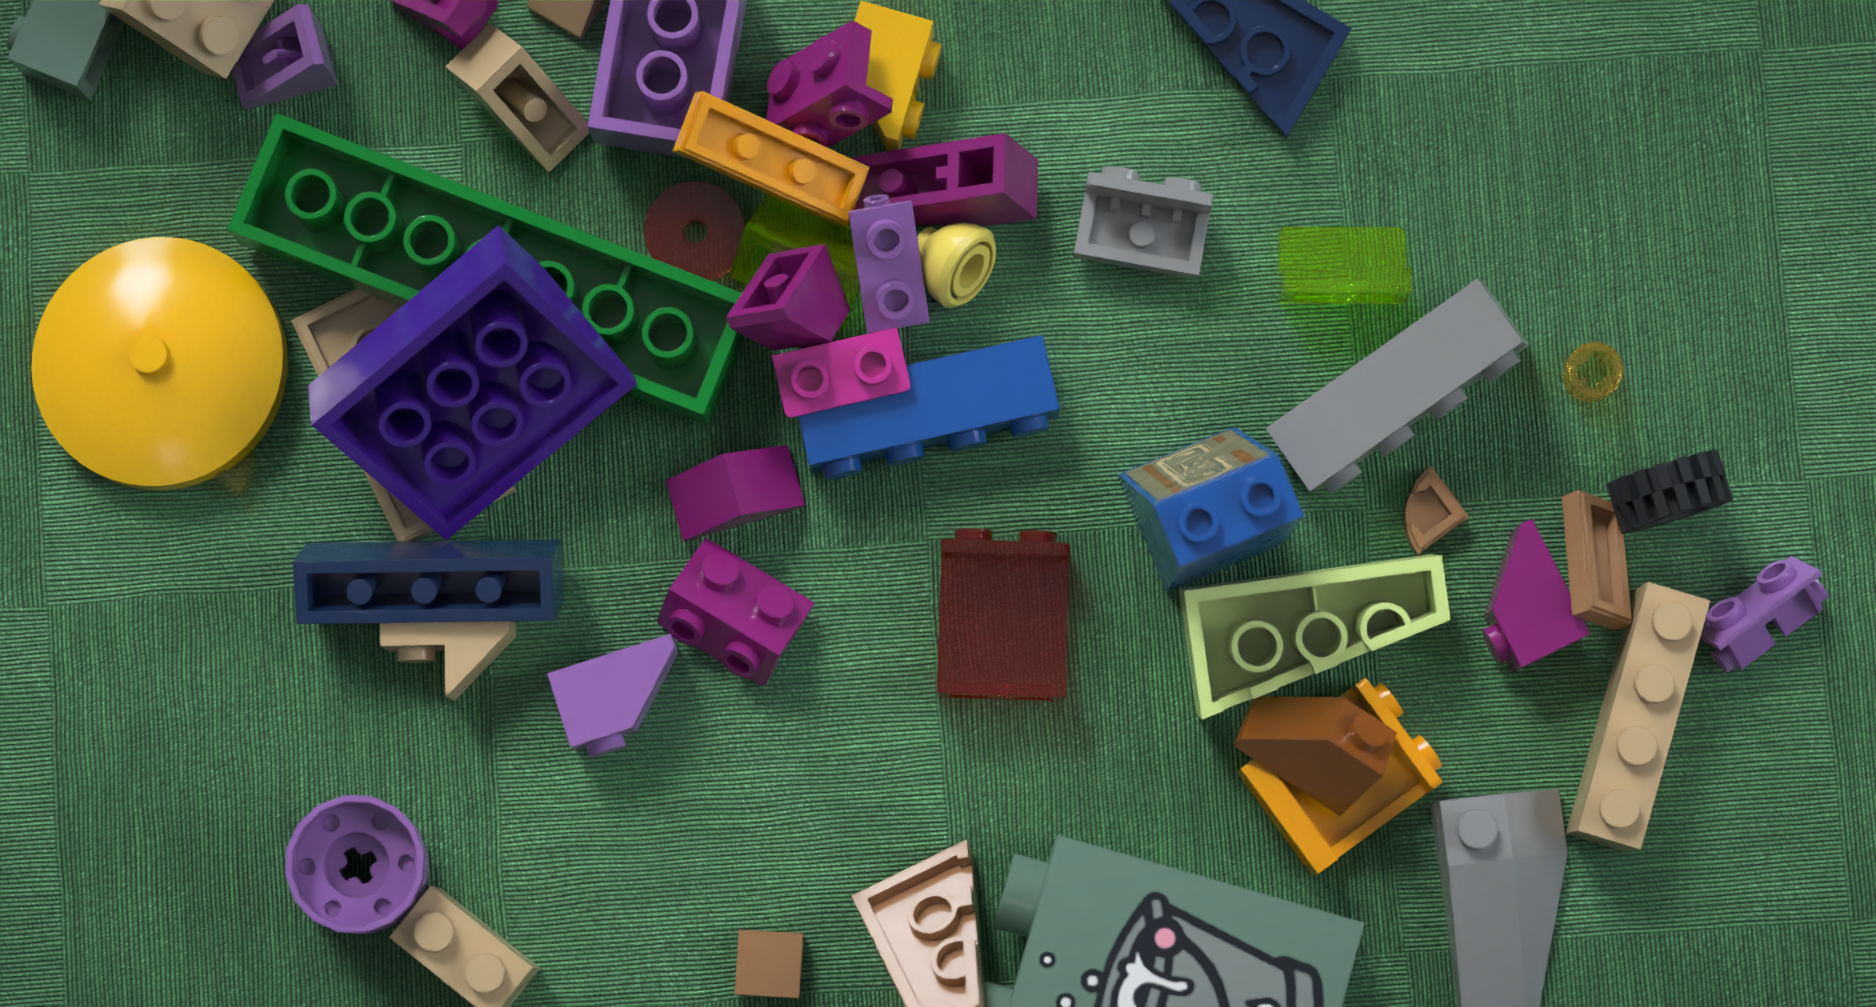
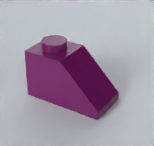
(792, 301)
(1529, 604)

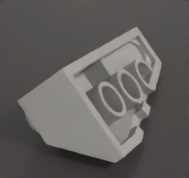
(1500, 892)

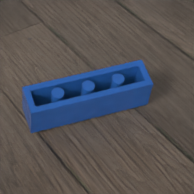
(948, 402)

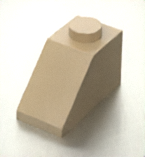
(519, 96)

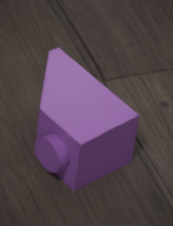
(611, 694)

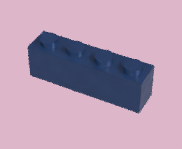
(428, 581)

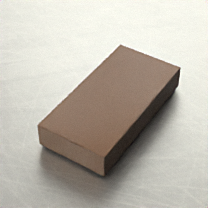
(1596, 561)

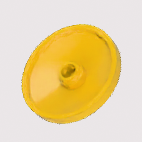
(159, 363)

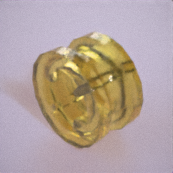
(1606, 385)

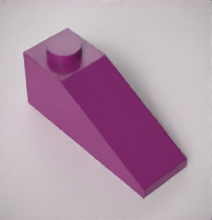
(957, 181)

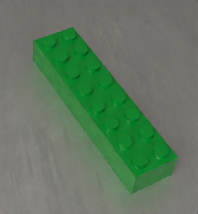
(401, 226)

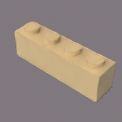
(1638, 718)

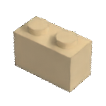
(464, 951)

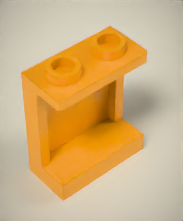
(1320, 834)

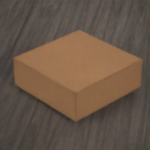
(769, 963)

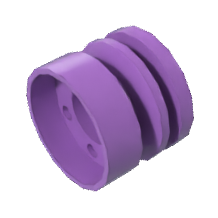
(320, 856)

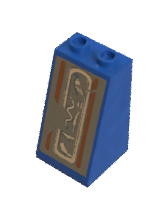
(1211, 505)

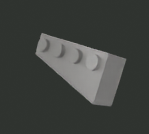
(1398, 386)

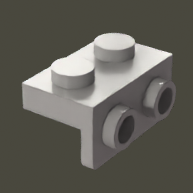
(1143, 222)

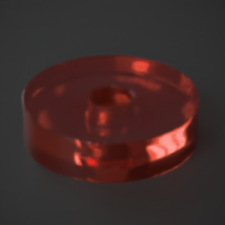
(691, 204)

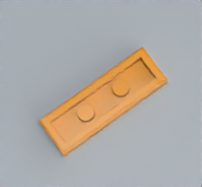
(770, 158)

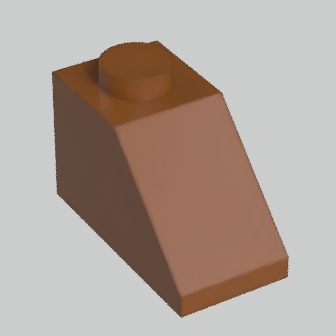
(1318, 745)

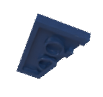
(1268, 48)

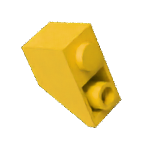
(898, 59)

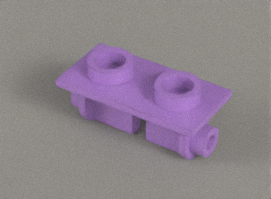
(888, 264)
(1783, 593)

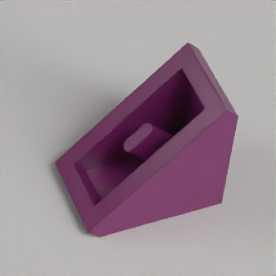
(734, 491)

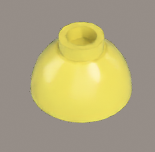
(956, 261)

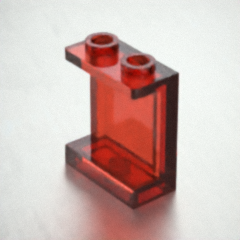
(1003, 617)

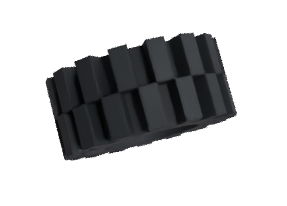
(1669, 491)

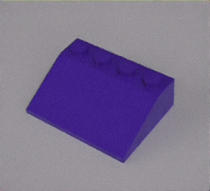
(468, 385)

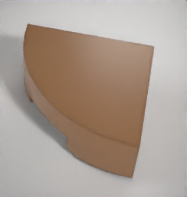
(1430, 512)

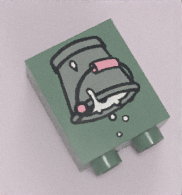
(1158, 936)

